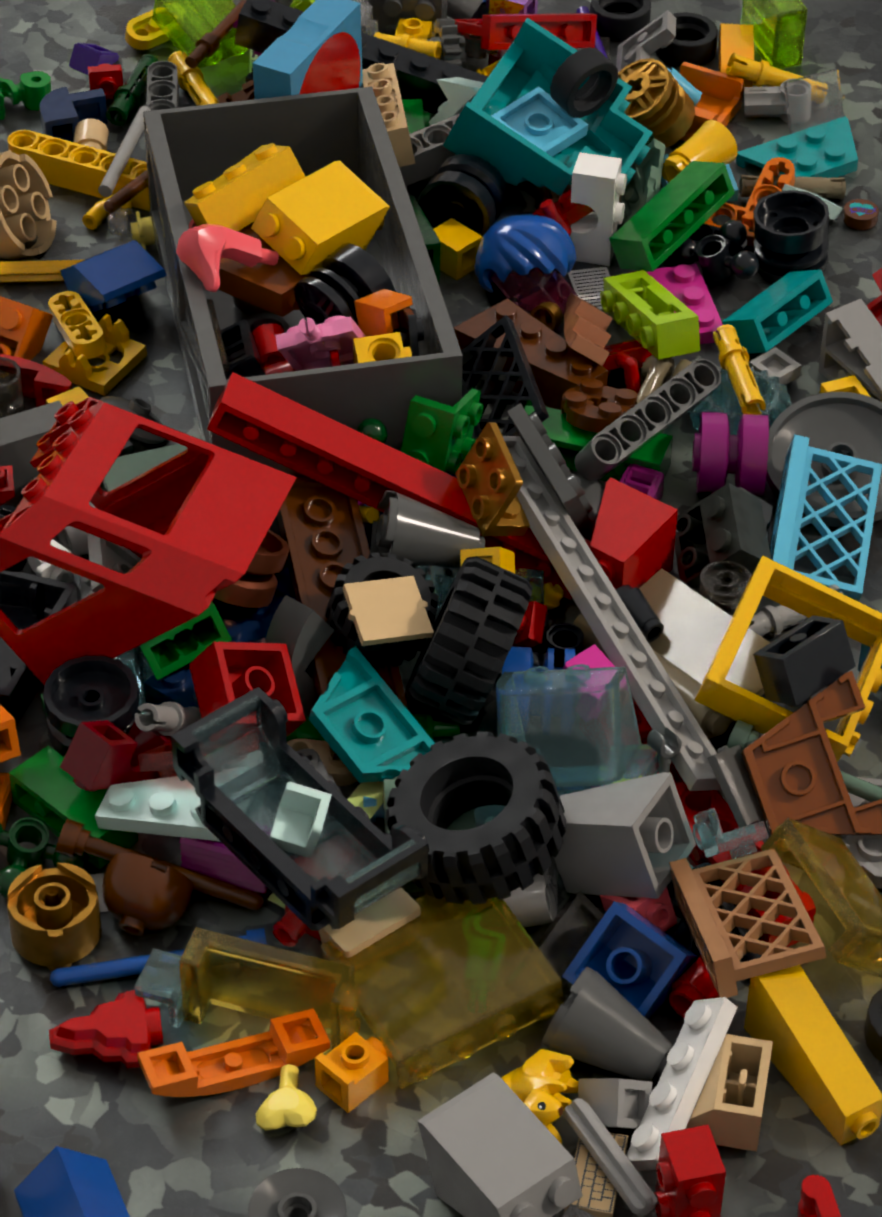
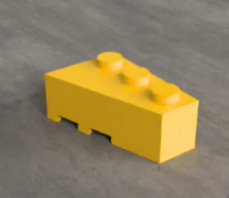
(243, 188)

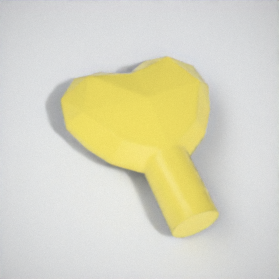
(287, 1104)

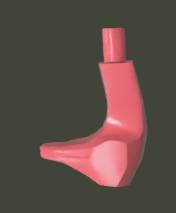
(208, 243)

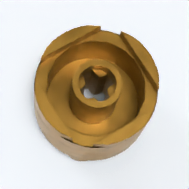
(54, 915)

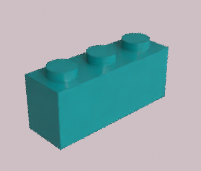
(780, 310)

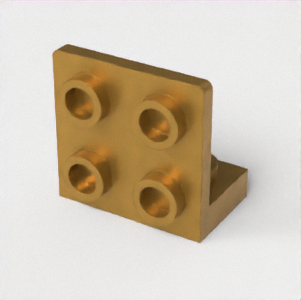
(492, 485)

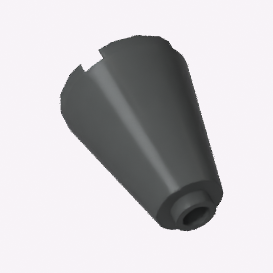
(421, 533)
(607, 1031)

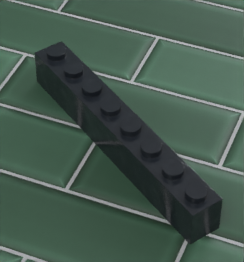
(417, 73)

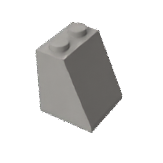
(623, 837)
(496, 1156)

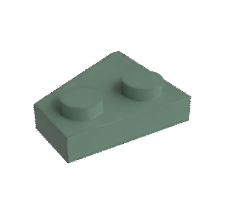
(645, 181)

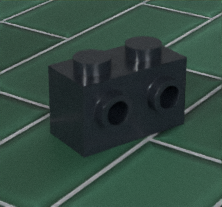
(804, 660)

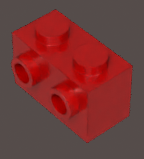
(689, 1174)

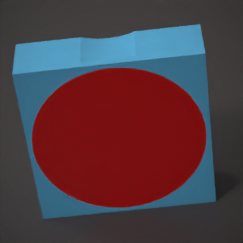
(315, 54)

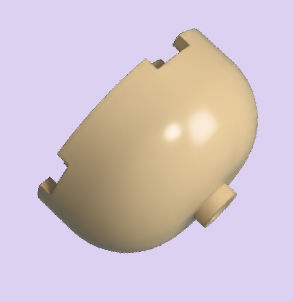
(23, 207)

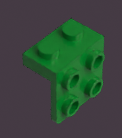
(440, 432)

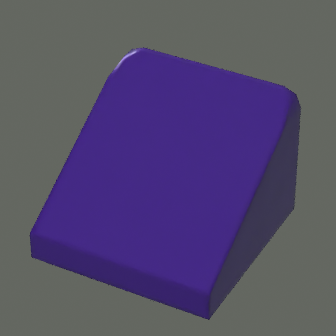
(88, 55)

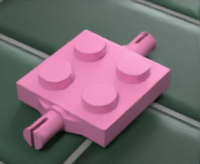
(310, 344)

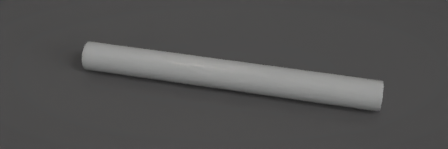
(123, 154)

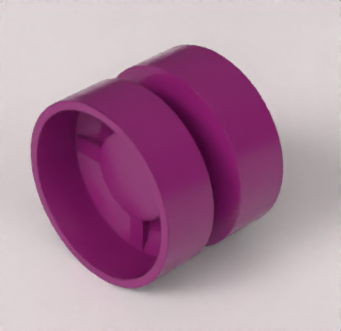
(741, 454)

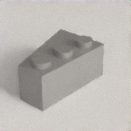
(853, 346)

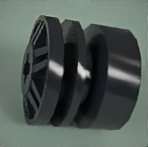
(790, 233)
(341, 280)

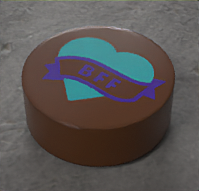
(860, 214)

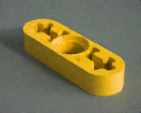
(77, 324)

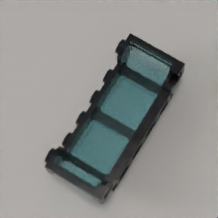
(240, 772)

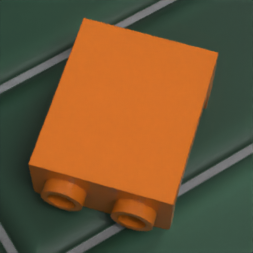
(719, 99)

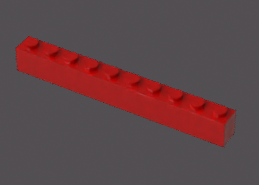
(350, 461)

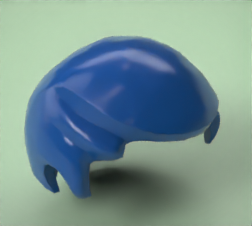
(521, 245)

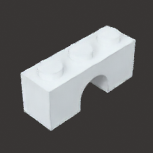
(597, 184)

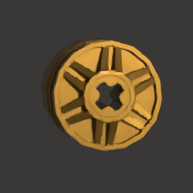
(657, 100)

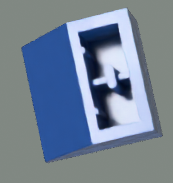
(113, 276)

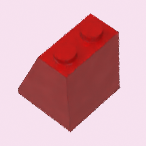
(633, 535)

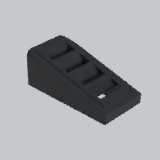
(241, 350)

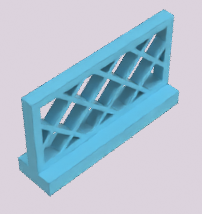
(792, 504)

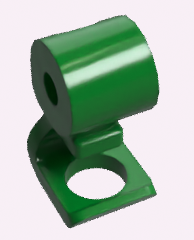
(29, 91)

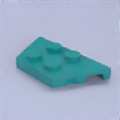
(815, 152)
(367, 722)

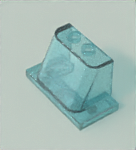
(577, 722)

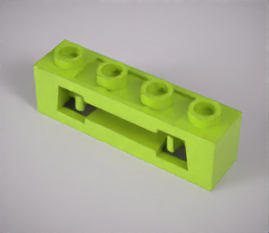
(648, 314)

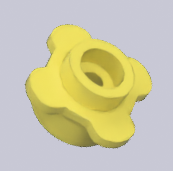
(143, 230)

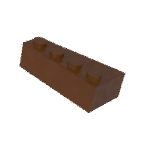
(549, 356)

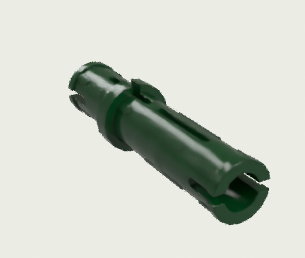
(121, 108)

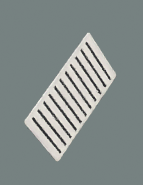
(589, 284)

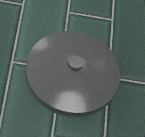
(836, 423)

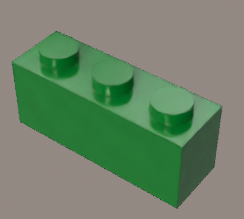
(52, 797)

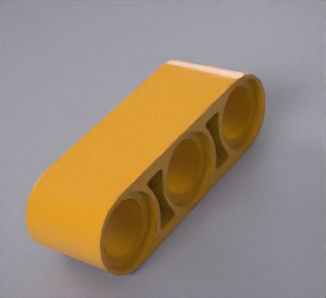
(738, 40)

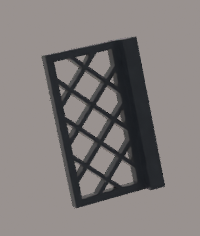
(519, 371)

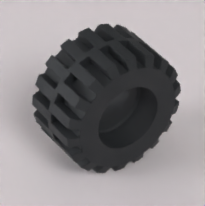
(375, 569)

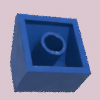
(633, 958)

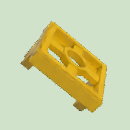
(104, 376)

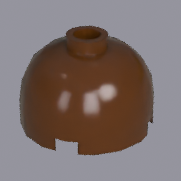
(144, 895)

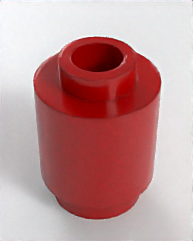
(691, 986)

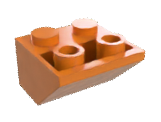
(22, 329)

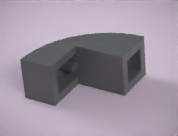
(305, 636)

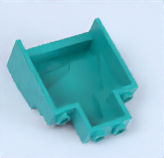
(525, 66)

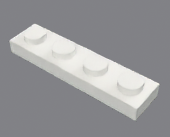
(682, 1078)

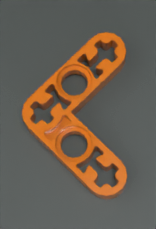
(763, 188)

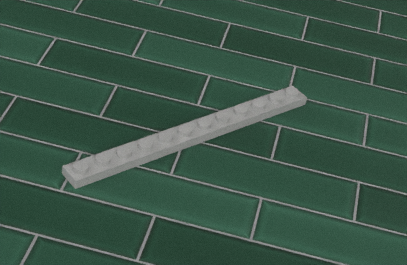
(611, 620)

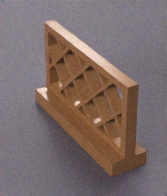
(712, 925)

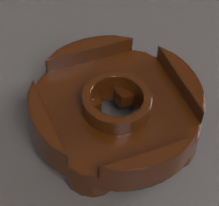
(595, 405)

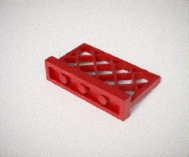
(501, 29)

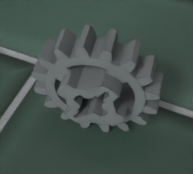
(452, 44)

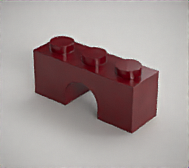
(108, 756)

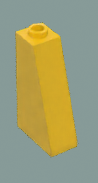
(813, 1053)

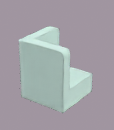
(300, 819)

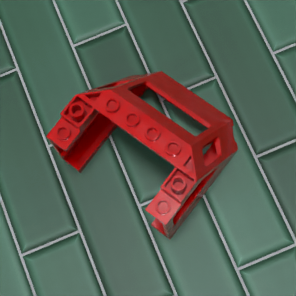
(186, 518)

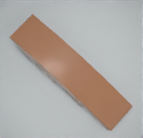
(586, 329)

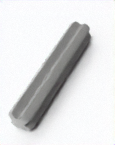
(610, 1157)

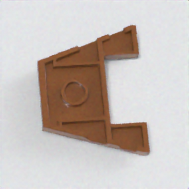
(798, 771)

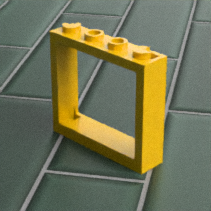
(808, 599)

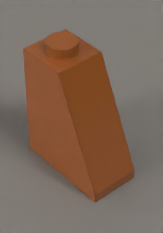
(263, 284)

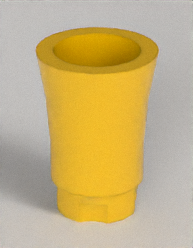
(708, 144)

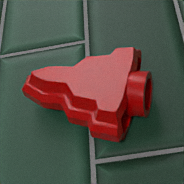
(111, 1031)

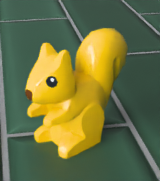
(541, 1082)

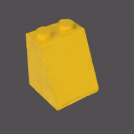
(319, 216)

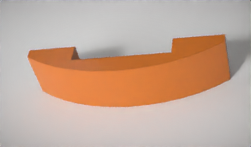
(234, 1063)

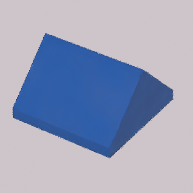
(70, 1186)

